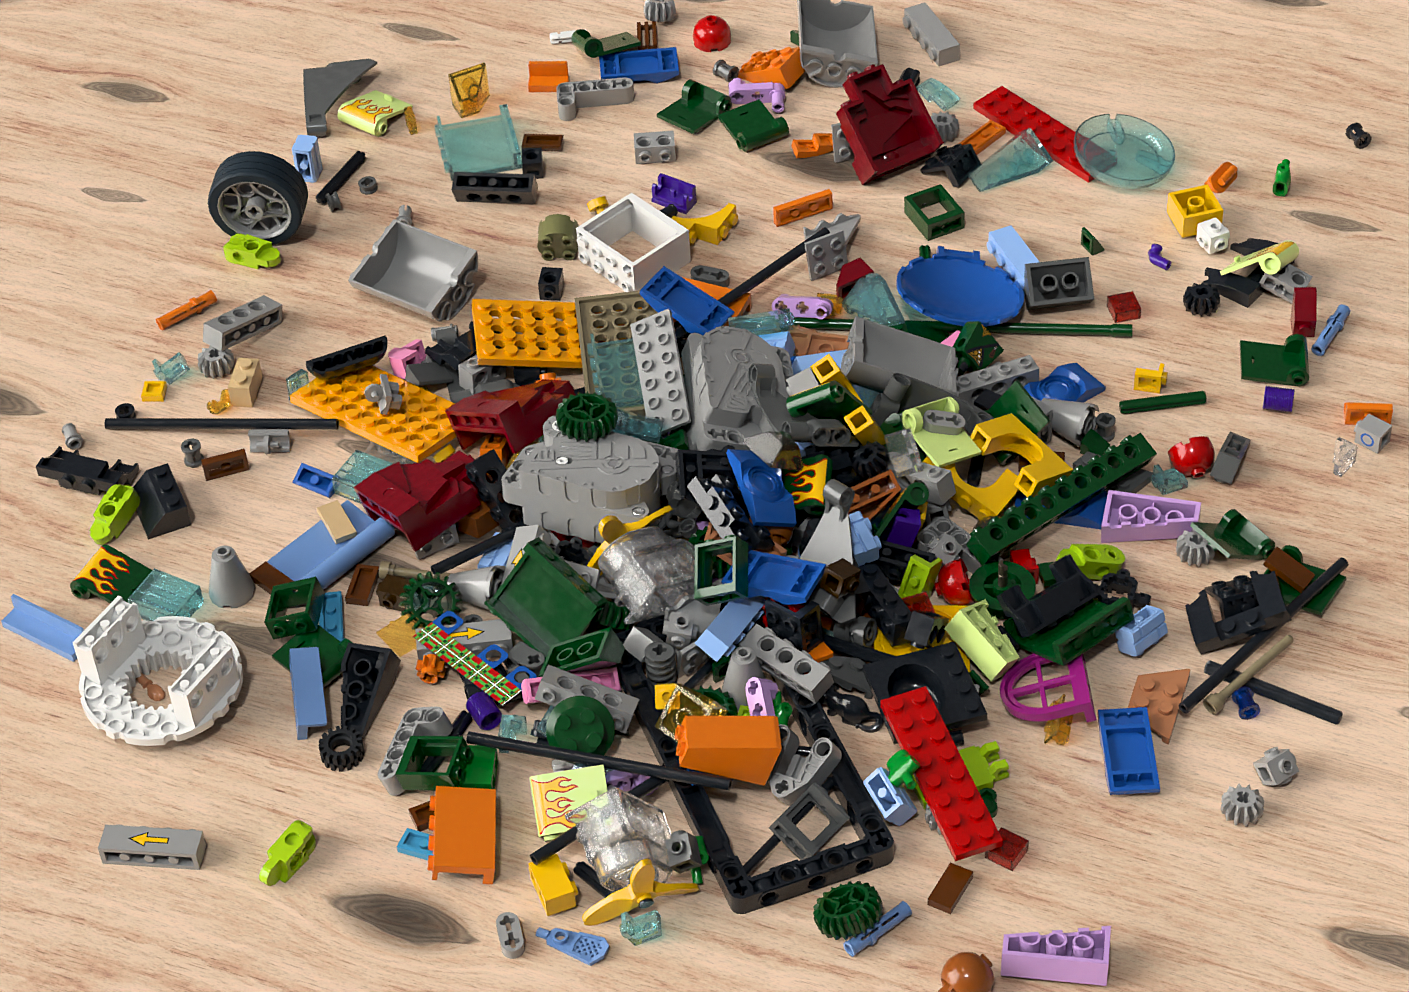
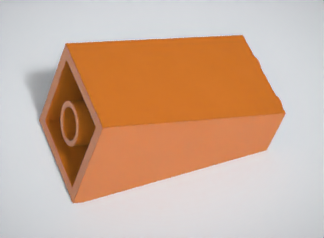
(730, 746)

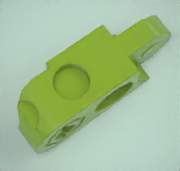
(251, 251)
(114, 513)
(1095, 559)
(288, 853)

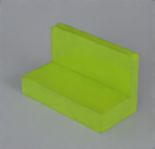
(919, 576)

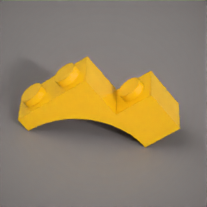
(711, 227)

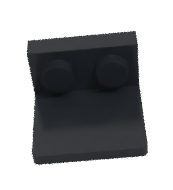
(955, 160)
(1234, 595)
(800, 628)

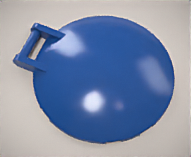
(959, 289)

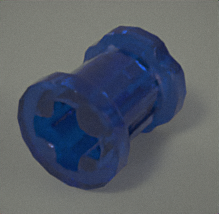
(1244, 699)

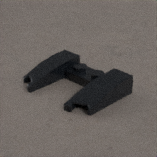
(1236, 287)
(699, 463)
(1270, 613)

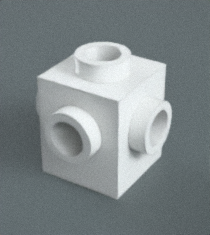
(1212, 235)

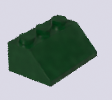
(586, 652)

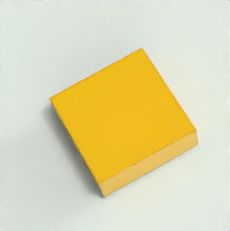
(154, 391)

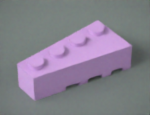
(1146, 517)
(1058, 956)

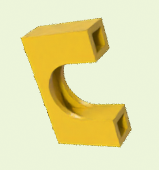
(859, 421)
(1012, 435)
(983, 501)

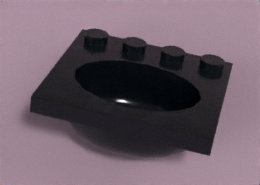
(941, 672)

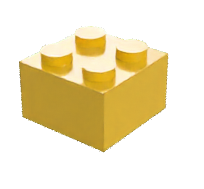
(1192, 207)

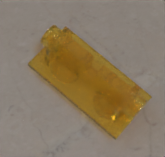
(1056, 729)

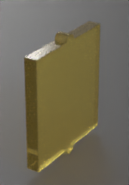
(399, 636)

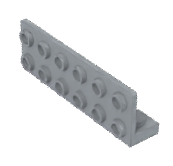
(661, 371)

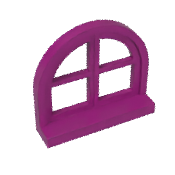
(1078, 678)

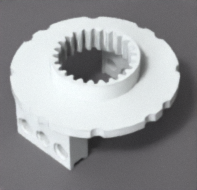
(122, 647)

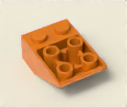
(773, 66)

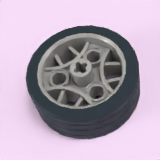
(258, 196)

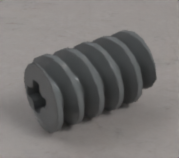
(660, 663)

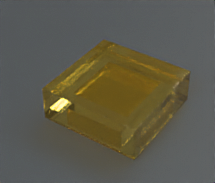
(410, 120)

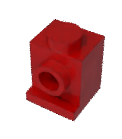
(1024, 559)

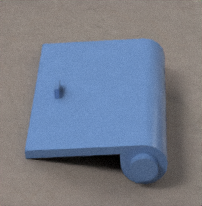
(319, 556)

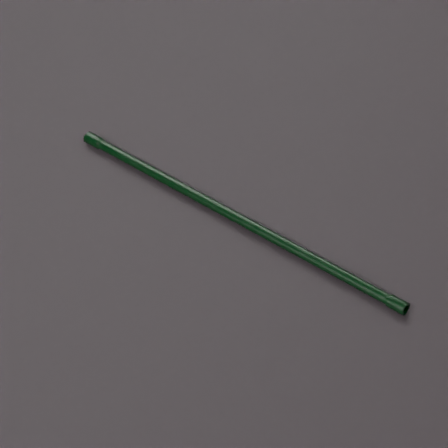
(1113, 330)

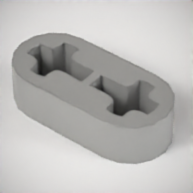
(943, 422)
(514, 934)

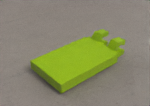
(977, 762)

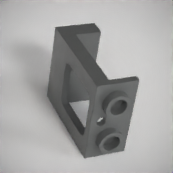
(793, 837)

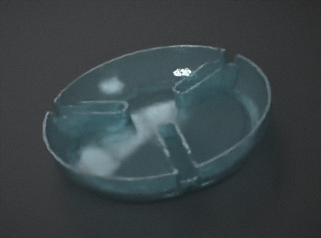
(1123, 151)

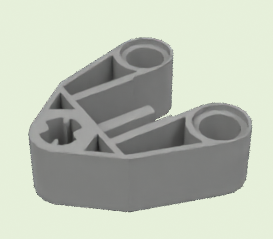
(794, 773)

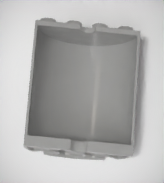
(835, 39)
(418, 271)
(880, 351)

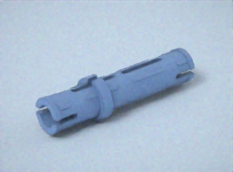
(1334, 324)
(899, 913)

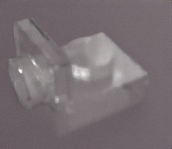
(1345, 456)

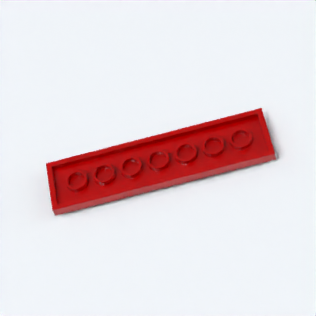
(1018, 114)
(942, 774)

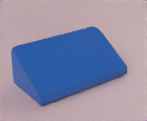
(314, 480)

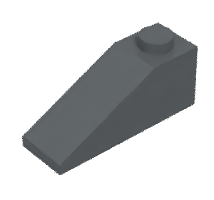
(1229, 458)

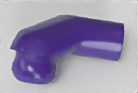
(1156, 257)

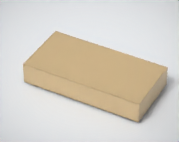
(336, 521)

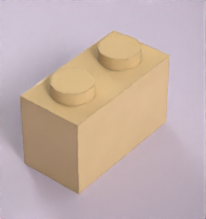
(245, 382)

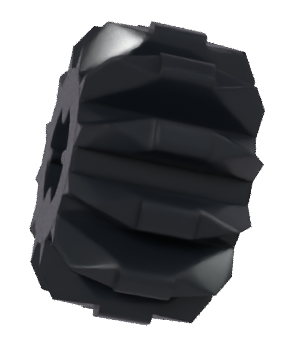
(1201, 299)
(870, 460)

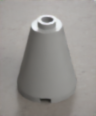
(1072, 418)
(229, 579)
(477, 584)
(741, 668)

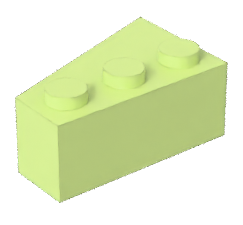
(982, 641)

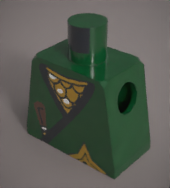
(975, 348)

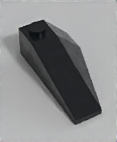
(366, 682)

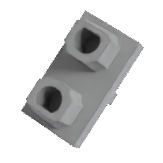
(385, 394)
(269, 440)

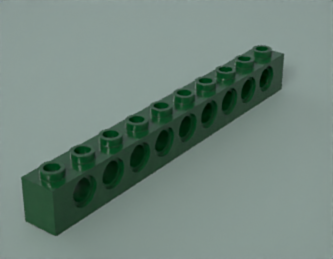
(1108, 471)

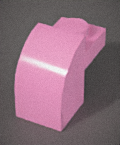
(409, 354)

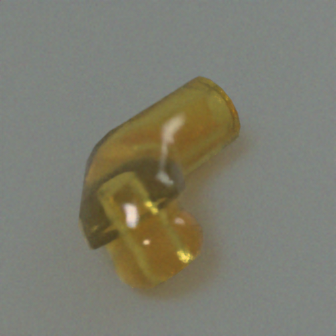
(218, 407)

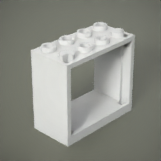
(648, 222)

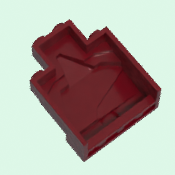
(885, 124)
(510, 411)
(421, 496)

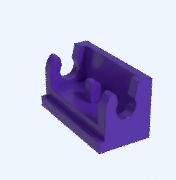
(674, 192)
(905, 529)

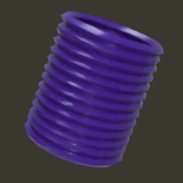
(1278, 399)
(484, 711)

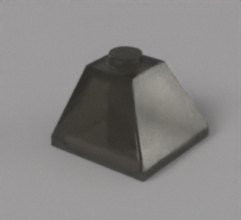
(776, 450)

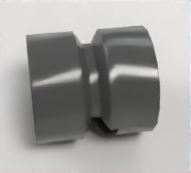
(859, 631)

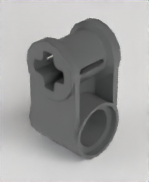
(525, 656)

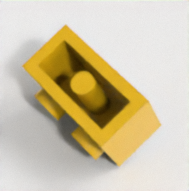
(553, 885)

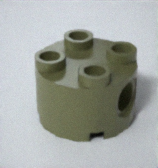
(557, 237)

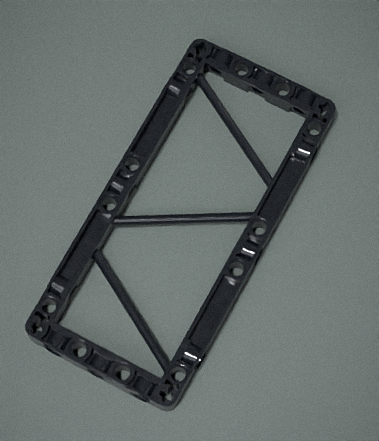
(792, 878)

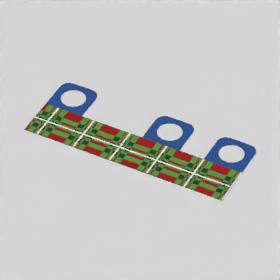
(473, 667)

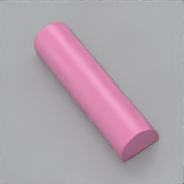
(605, 677)

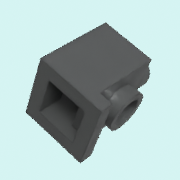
(683, 851)

